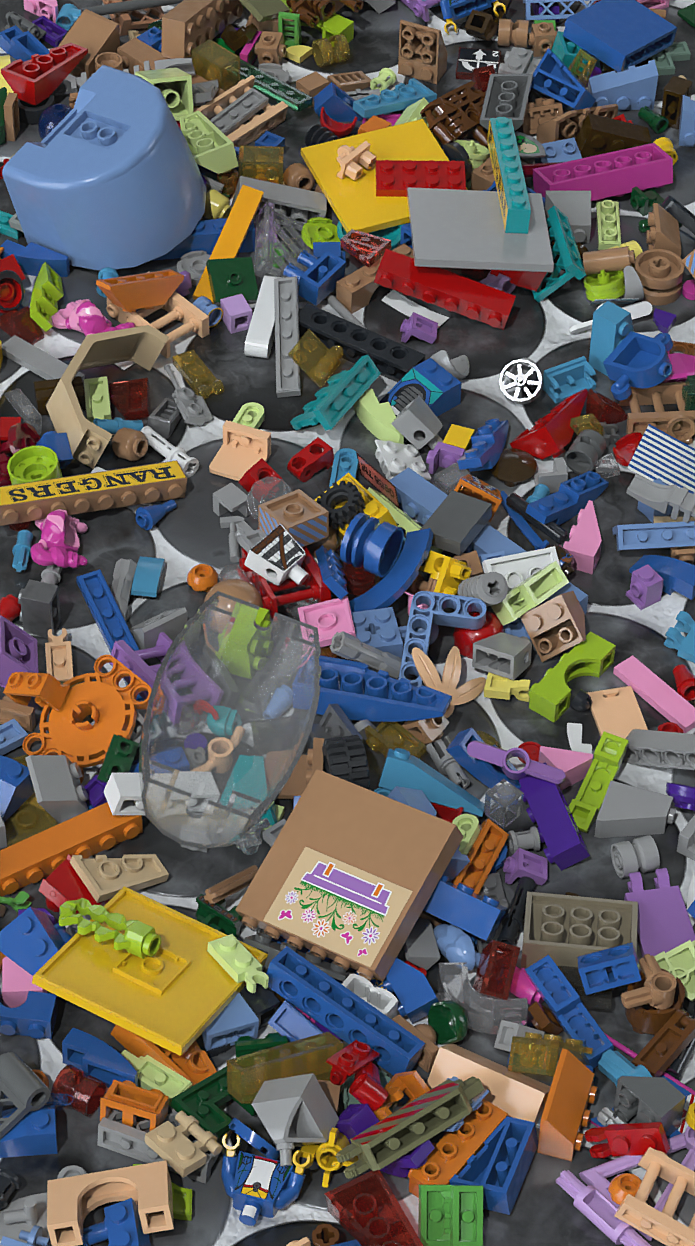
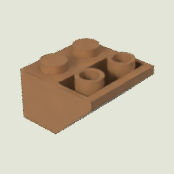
(663, 231)
(555, 625)

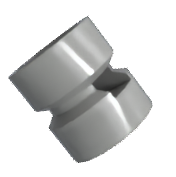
(639, 855)

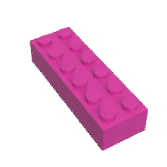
(608, 173)

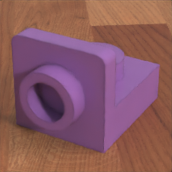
(419, 327)
(443, 456)
(525, 864)

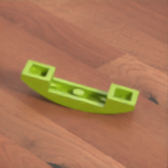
(603, 769)

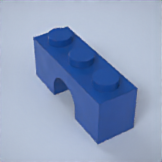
(33, 1018)

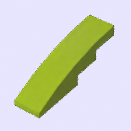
(44, 297)

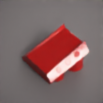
(65, 886)

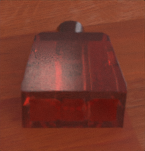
(496, 969)

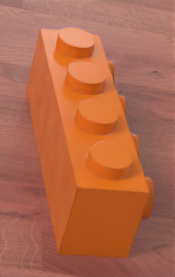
(457, 1147)

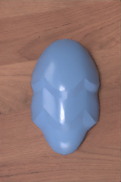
(456, 945)

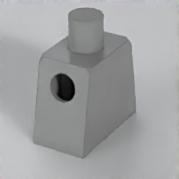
(418, 424)
(502, 655)

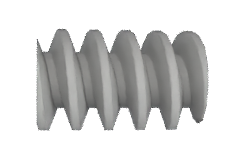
(488, 587)

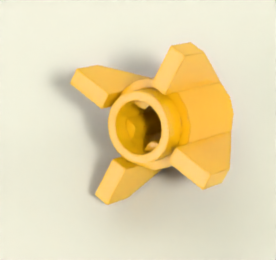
(326, 1154)

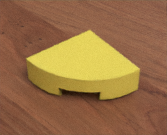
(298, 53)

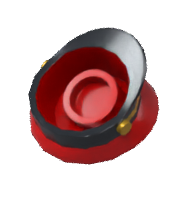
(10, 291)

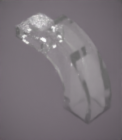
(482, 1012)

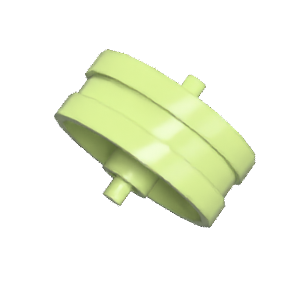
(477, 153)

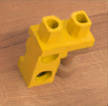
(444, 577)

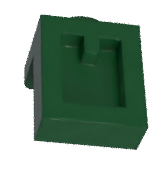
(644, 201)

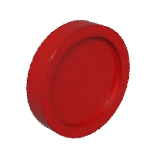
(532, 750)

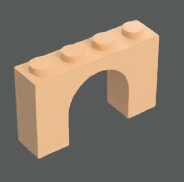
(76, 1196)

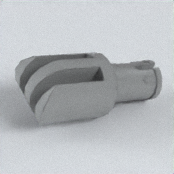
(446, 763)

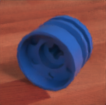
(371, 544)

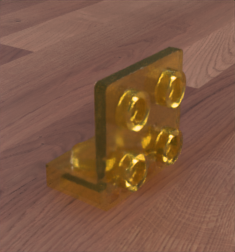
(539, 1055)

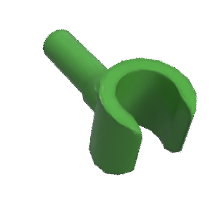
(18, 902)

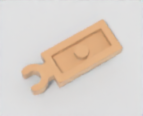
(59, 656)

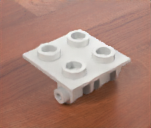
(398, 457)

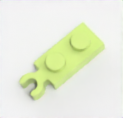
(97, 398)
(238, 962)

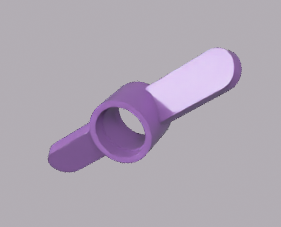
(500, 756)

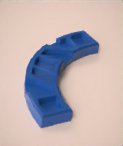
(400, 576)

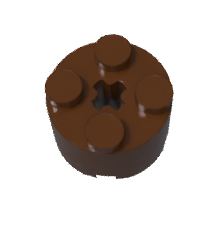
(648, 1018)

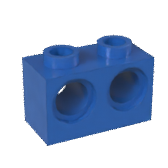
(609, 968)

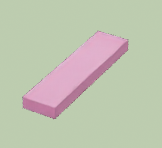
(656, 693)

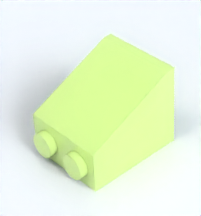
(175, 87)

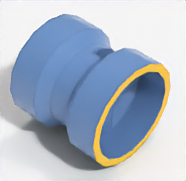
(212, 310)

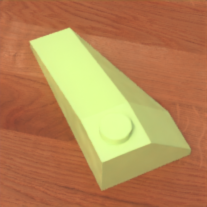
(208, 143)

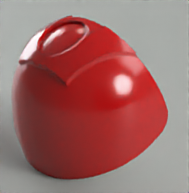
(340, 129)

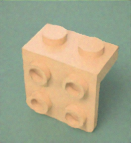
(240, 450)

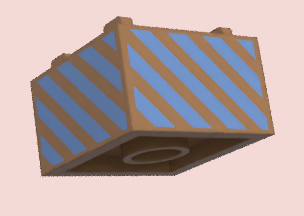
(298, 515)

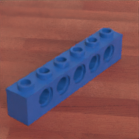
(343, 1011)

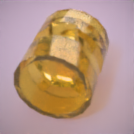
(330, 50)

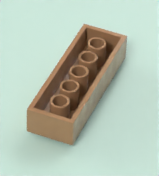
(195, 23)

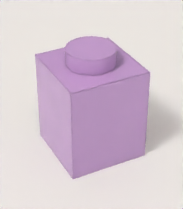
(236, 313)

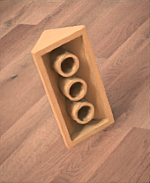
(508, 1090)

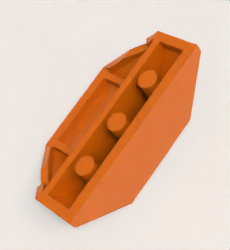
(141, 290)

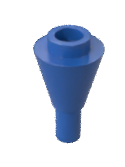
(149, 515)

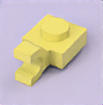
(503, 688)

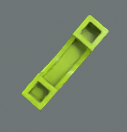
(334, 25)
(588, 658)

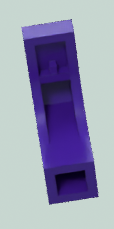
(360, 1117)

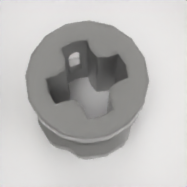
(524, 840)

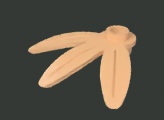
(450, 678)

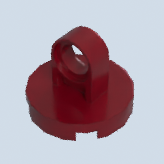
(20, 437)

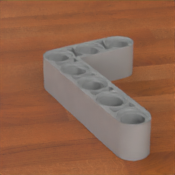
(661, 749)

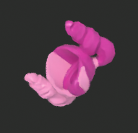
(85, 318)
(59, 541)

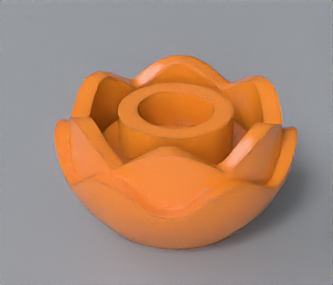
(202, 577)
(623, 1185)

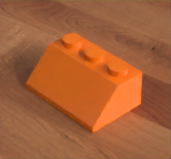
(566, 1108)

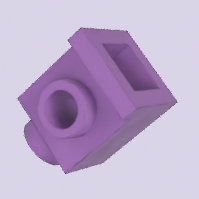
(645, 587)

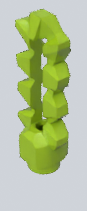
(138, 937)

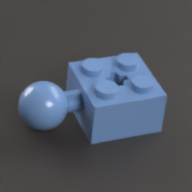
(381, 630)

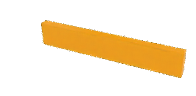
(232, 233)

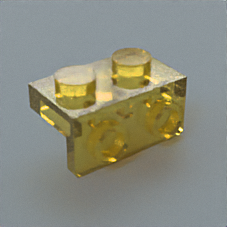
(392, 736)

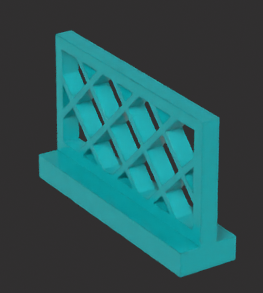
(568, 251)

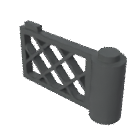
(22, 1089)

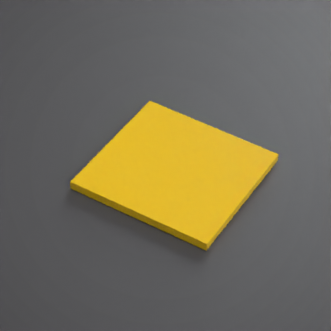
(356, 200)
(155, 997)

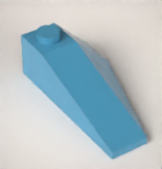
(410, 772)

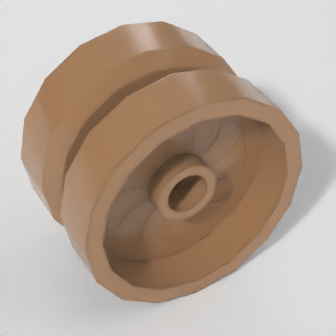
(660, 275)

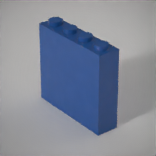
(619, 32)

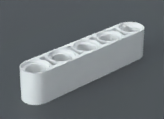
(262, 325)

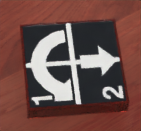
(475, 58)

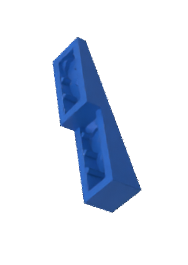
(568, 1009)

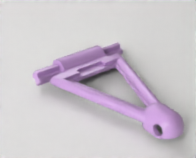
(595, 1199)

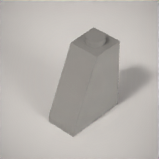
(633, 812)

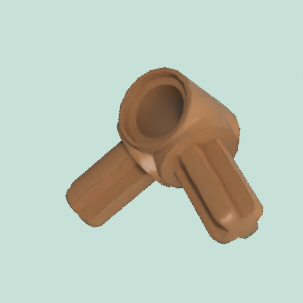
(657, 989)

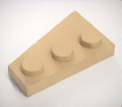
(107, 876)

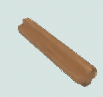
(230, 885)

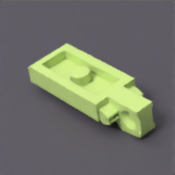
(157, 1076)

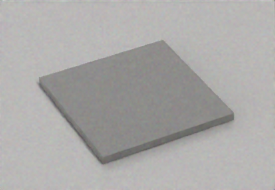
(469, 233)

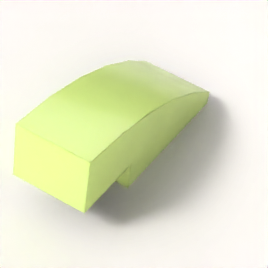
(377, 417)
(530, 593)

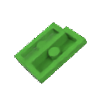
(450, 1215)

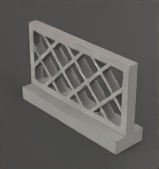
(131, 1142)

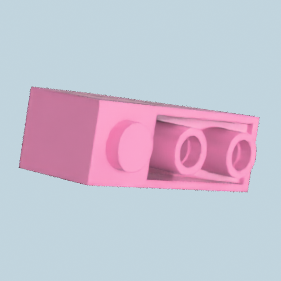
(585, 540)

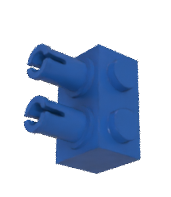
(320, 276)
(120, 1227)

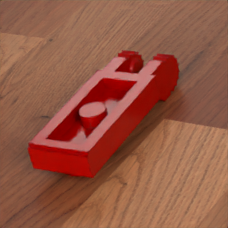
(627, 1139)

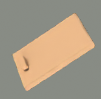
(617, 712)

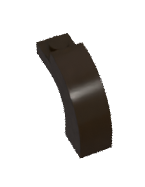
(485, 24)

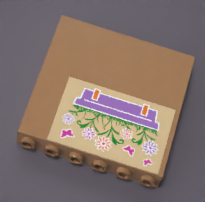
(349, 875)

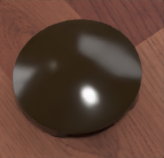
(514, 467)

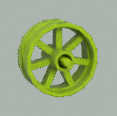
(604, 285)

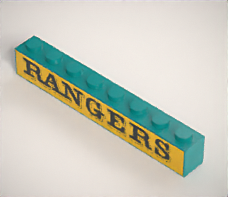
(508, 175)

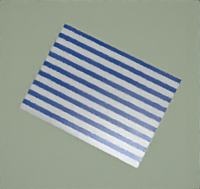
(664, 458)

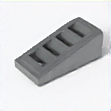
(164, 419)

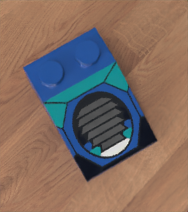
(433, 384)

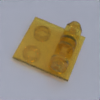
(316, 358)

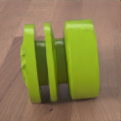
(33, 465)

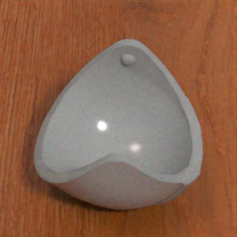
(457, 367)

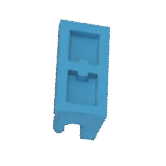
(568, 379)

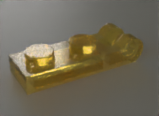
(197, 374)

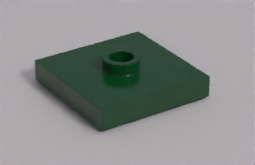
(231, 278)

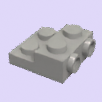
(518, 62)

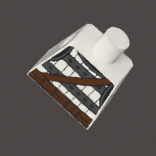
(278, 558)

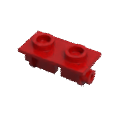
(350, 1060)

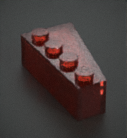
(371, 1212)

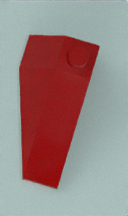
(42, 74)
(553, 430)

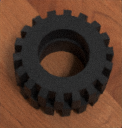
(346, 759)

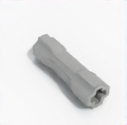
(122, 583)
(352, 648)

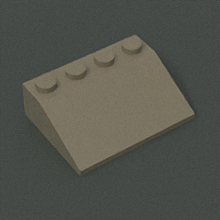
(575, 927)

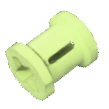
(381, 79)

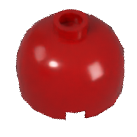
(465, 638)

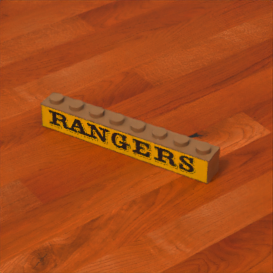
(92, 492)

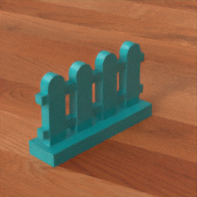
(339, 396)

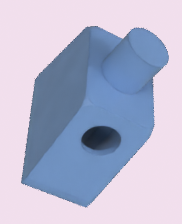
(230, 1024)

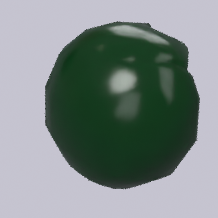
(448, 1021)

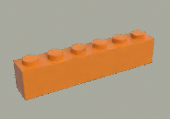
(81, 835)

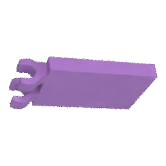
(661, 914)

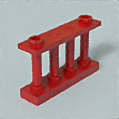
(314, 581)

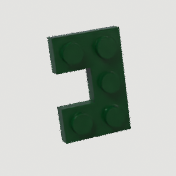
(203, 1103)

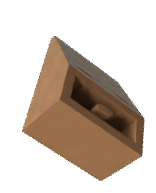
(421, 52)

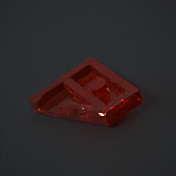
(131, 398)

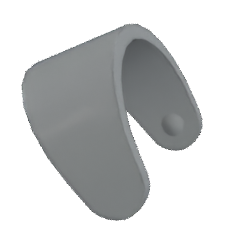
(633, 285)

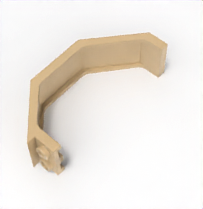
(99, 349)

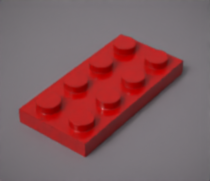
(396, 176)

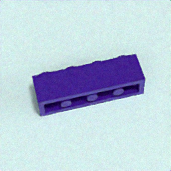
(554, 821)

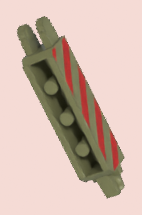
(410, 1126)

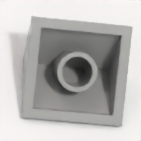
(169, 622)

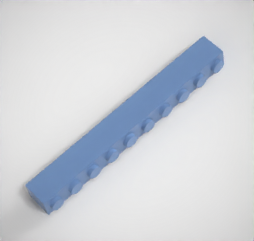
(421, 500)

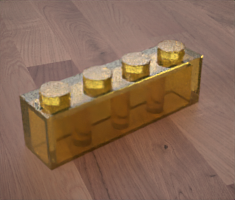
(291, 1059)

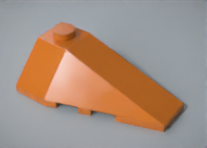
(192, 1064)

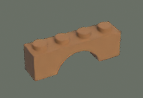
(357, 288)

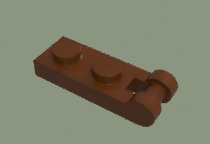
(667, 1044)

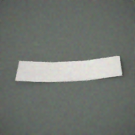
(407, 307)

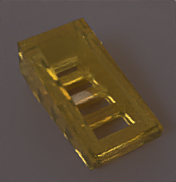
(587, 69)

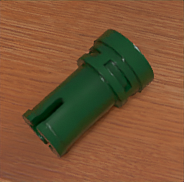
(655, 121)

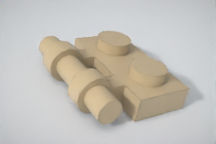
(175, 1147)

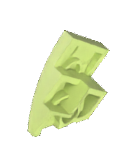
(681, 964)

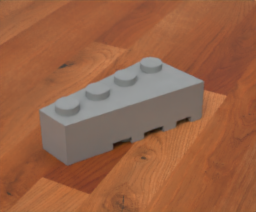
(288, 200)

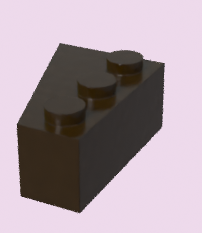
(607, 135)

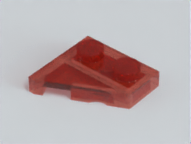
(364, 246)

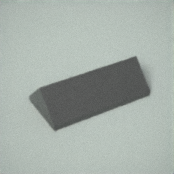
(506, 97)

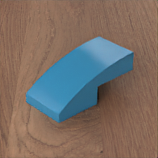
(147, 576)

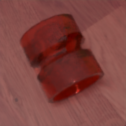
(358, 579)
(85, 1090)

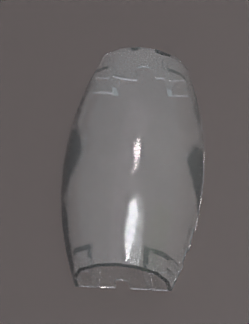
(226, 721)

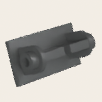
(23, 24)

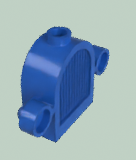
(638, 363)

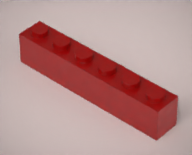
(445, 289)

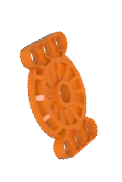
(109, 709)

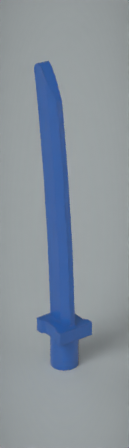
(523, 525)

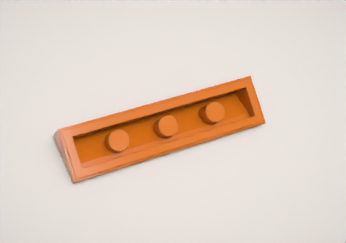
(482, 856)

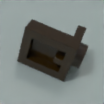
(237, 38)

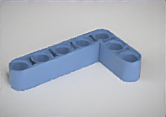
(435, 615)

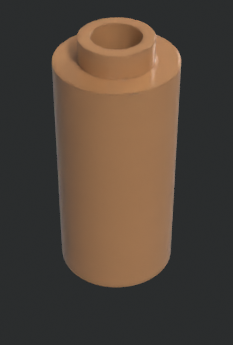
(608, 260)

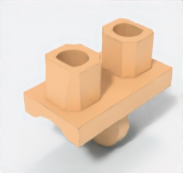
(352, 158)

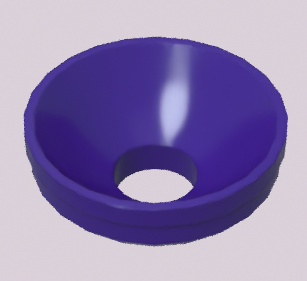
(682, 795)

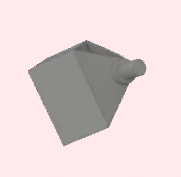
(294, 1113)

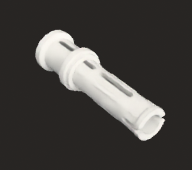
(171, 452)

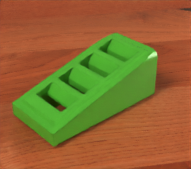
(289, 41)

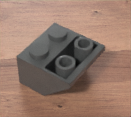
(649, 1101)

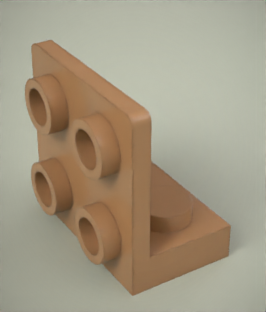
(539, 113)
(304, 771)

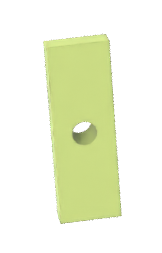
(608, 224)

